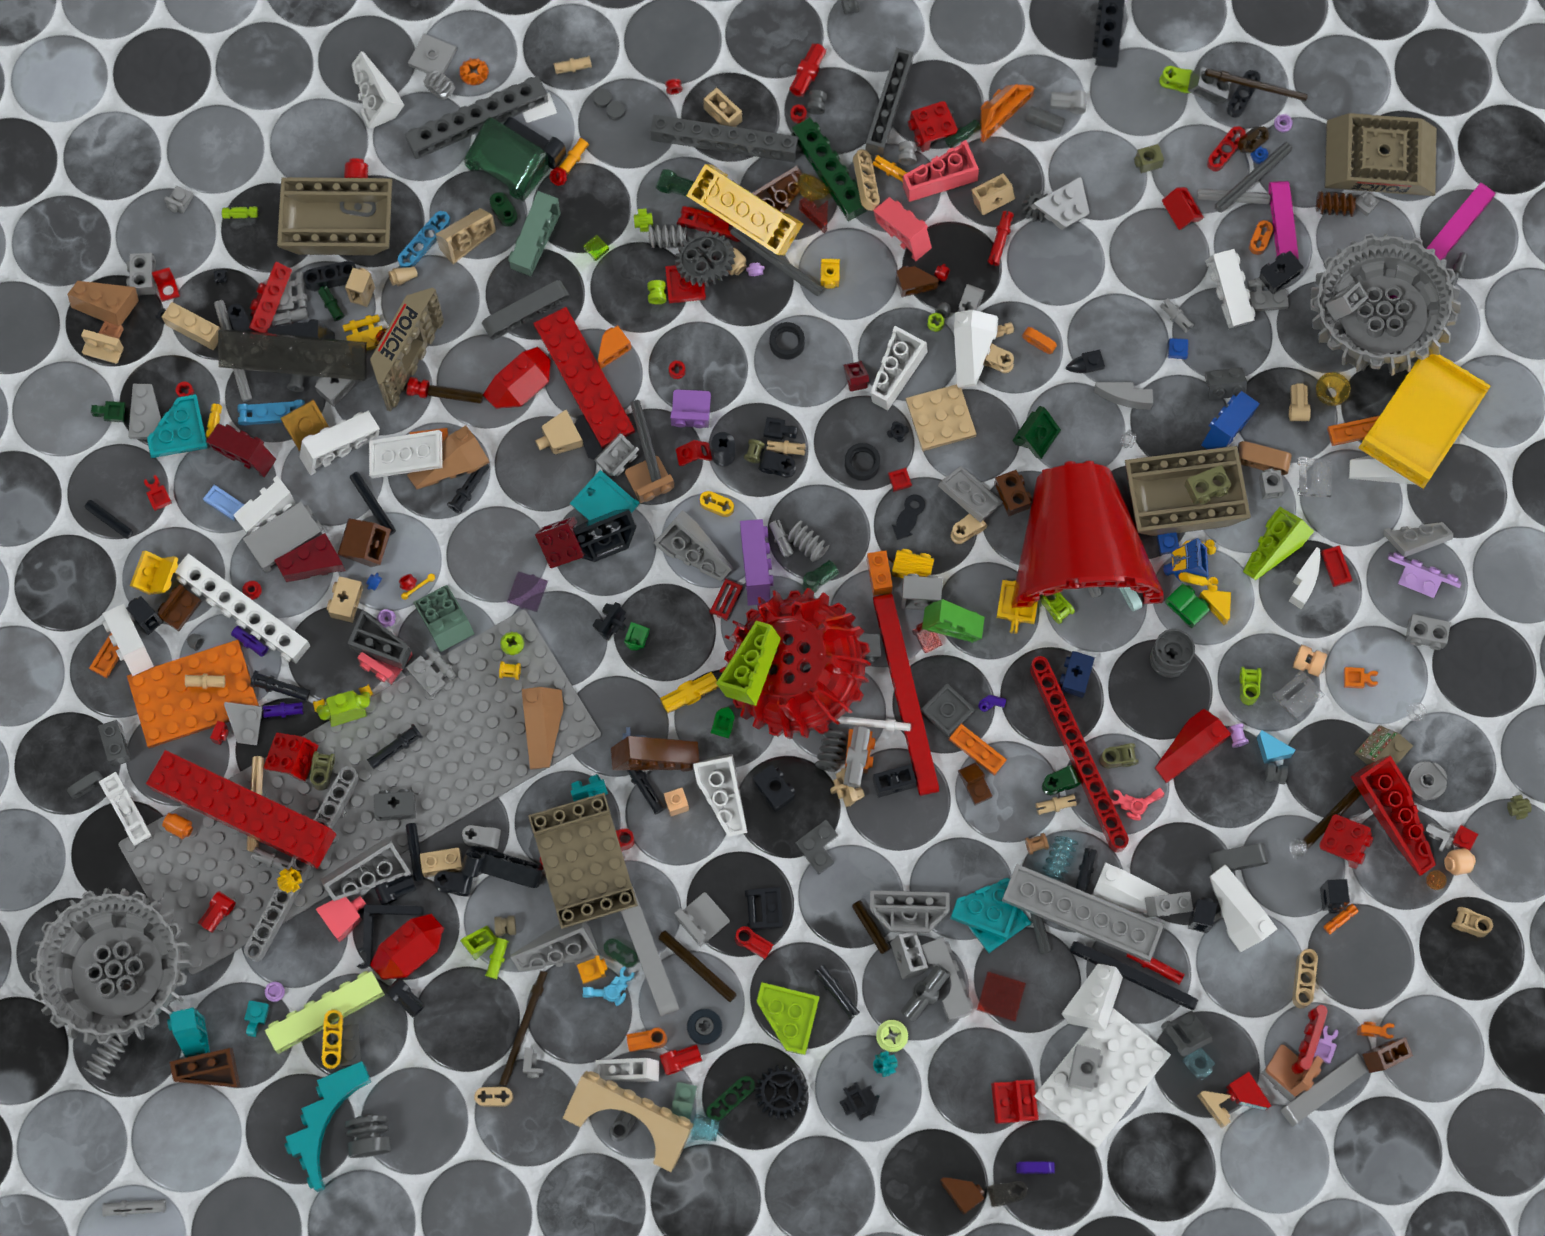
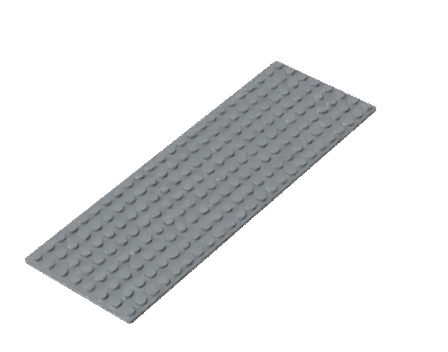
(467, 758)

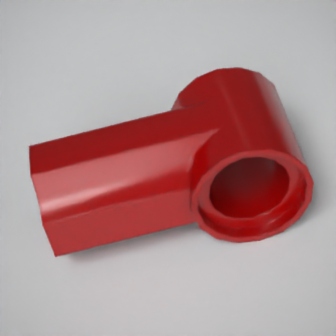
(219, 907)
(755, 943)
(675, 1060)

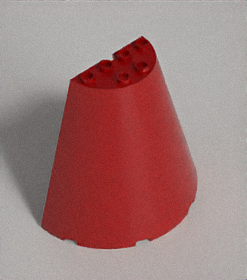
(1081, 538)

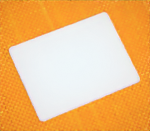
(540, 111)

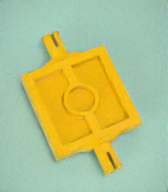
(1014, 615)

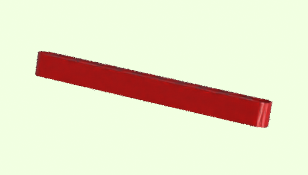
(905, 694)
(1079, 762)

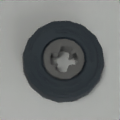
(698, 1018)

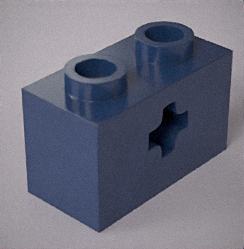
(1076, 685)

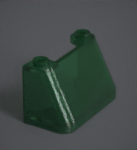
(507, 158)

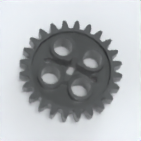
(718, 248)

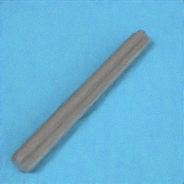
(239, 373)

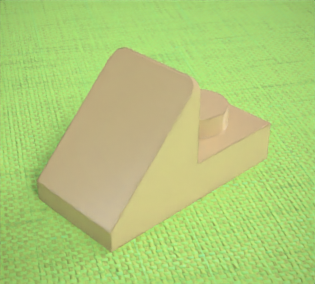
(1212, 1102)

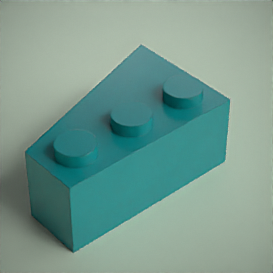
(190, 1031)

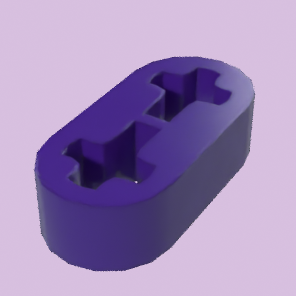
(1035, 1167)

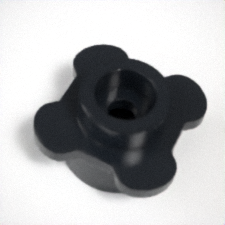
(896, 426)

